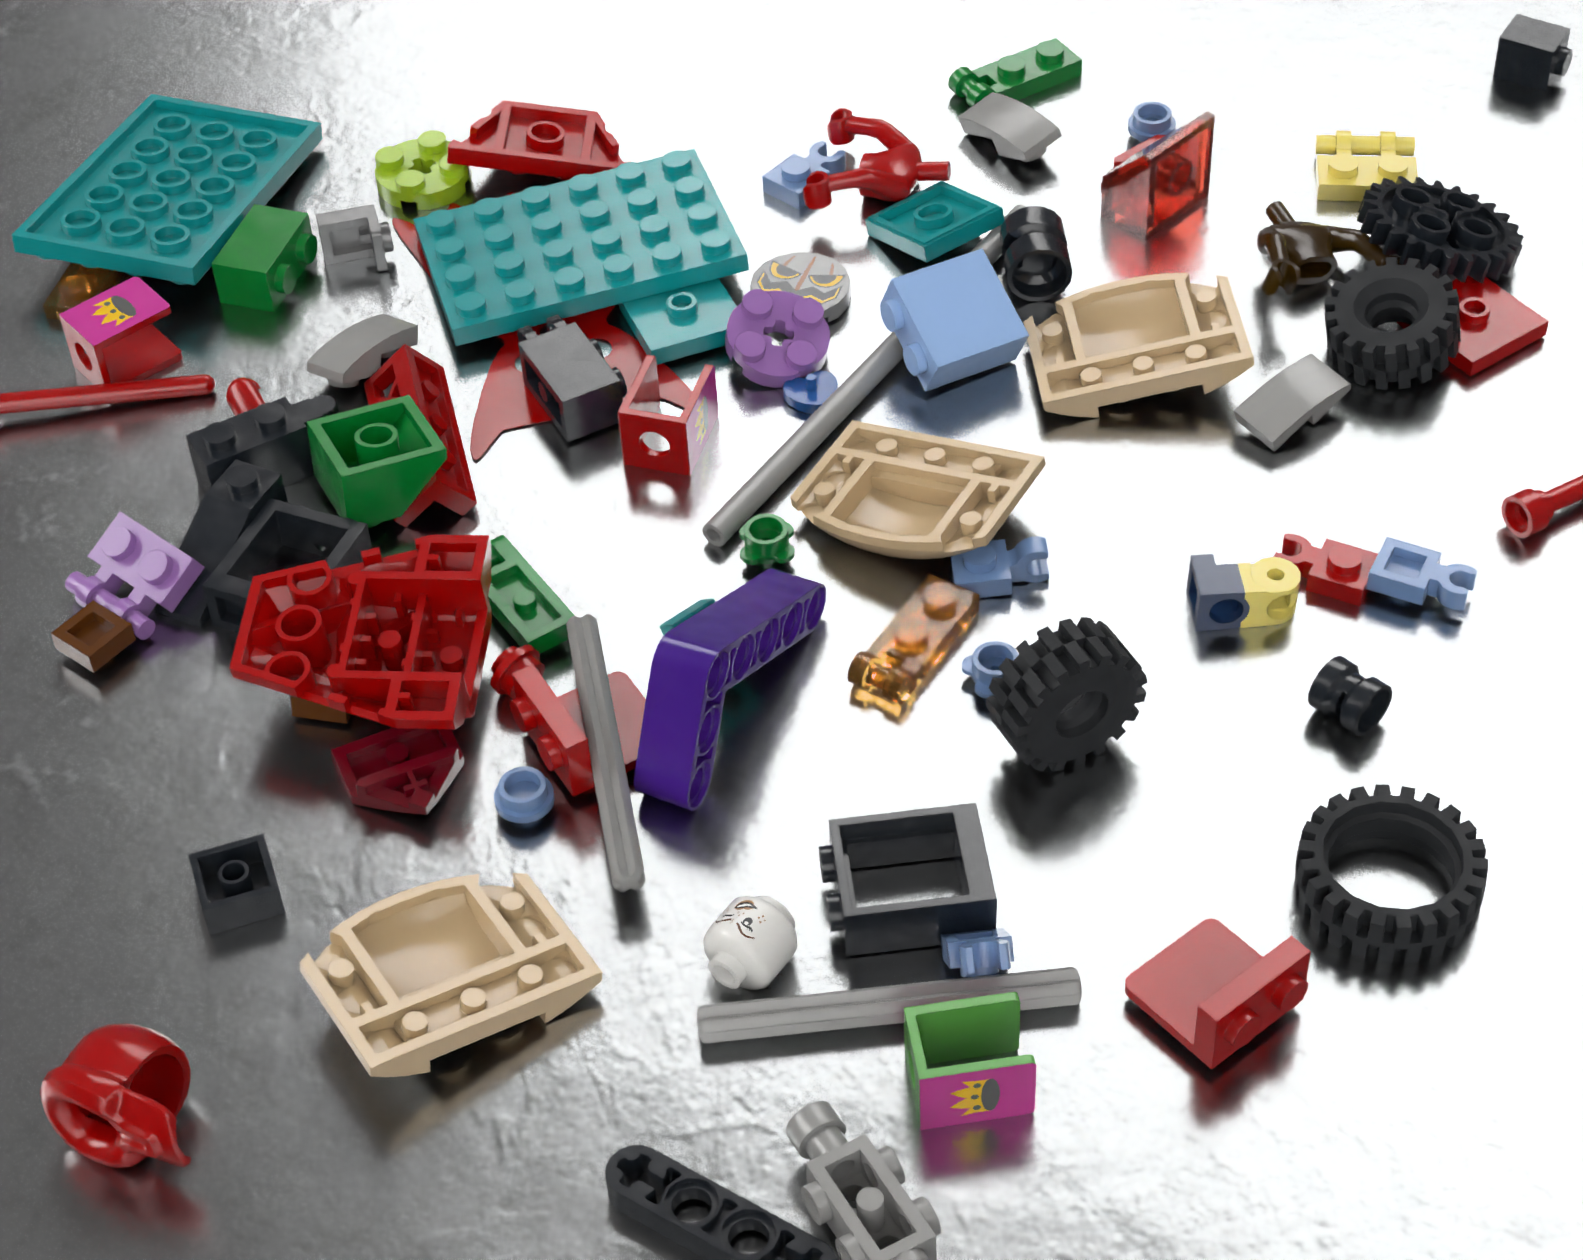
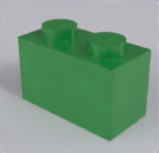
(264, 258)

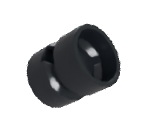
(1035, 253)

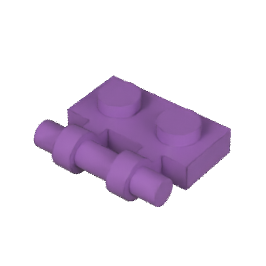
(143, 561)

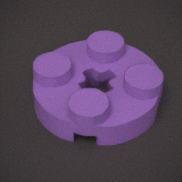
(784, 313)

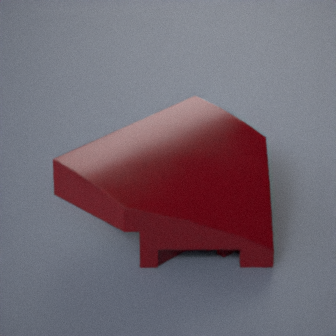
(399, 768)

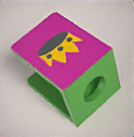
(973, 1089)

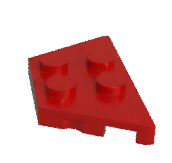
(538, 141)

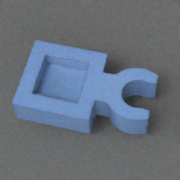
(790, 176)
(1416, 571)
(978, 951)

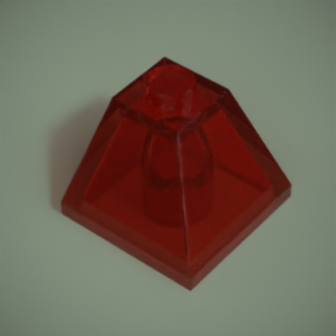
(1160, 179)

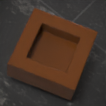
(93, 636)

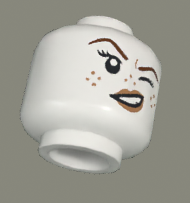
(750, 942)

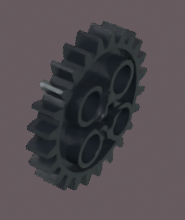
(1440, 228)

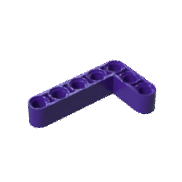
(702, 662)

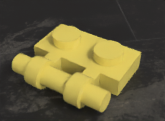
(1348, 176)

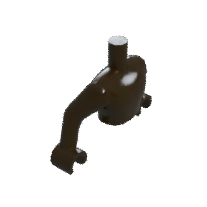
(1304, 250)

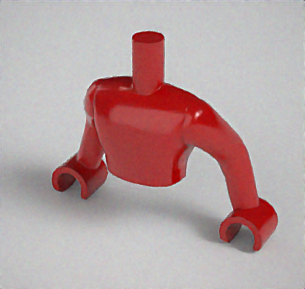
(880, 175)

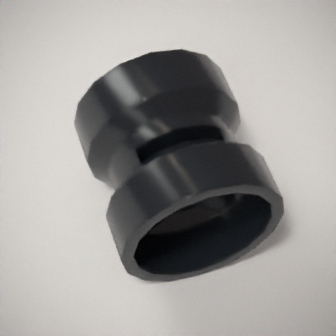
(1349, 695)

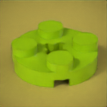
(402, 167)

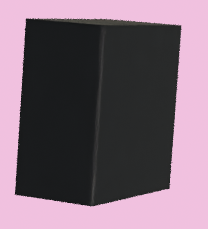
(236, 884)

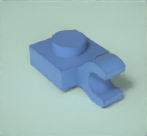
(993, 568)

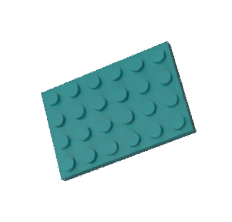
(167, 189)
(578, 245)

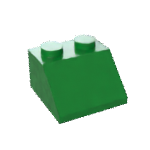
(375, 458)

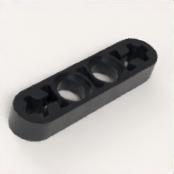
(713, 1234)

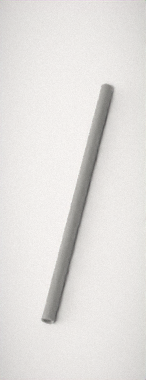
(818, 425)

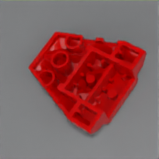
(376, 637)

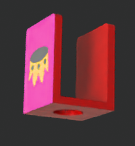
(119, 334)
(684, 433)

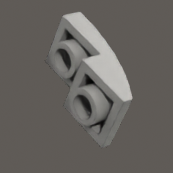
(1012, 125)
(359, 349)
(1290, 399)

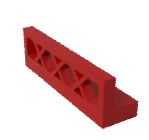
(429, 389)

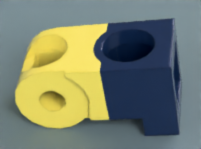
(1241, 592)

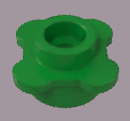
(766, 540)

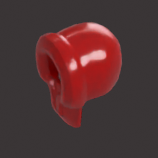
(120, 1096)

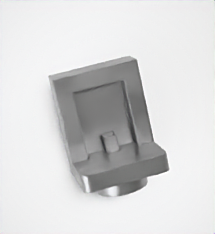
(354, 235)

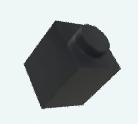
(1532, 53)

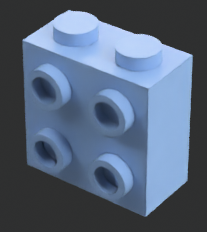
(953, 320)

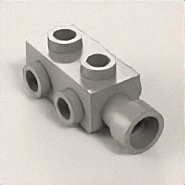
(840, 1170)

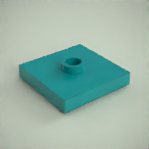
(934, 221)
(680, 320)

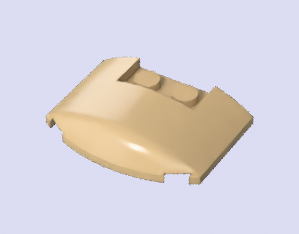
(1137, 342)
(913, 491)
(446, 970)

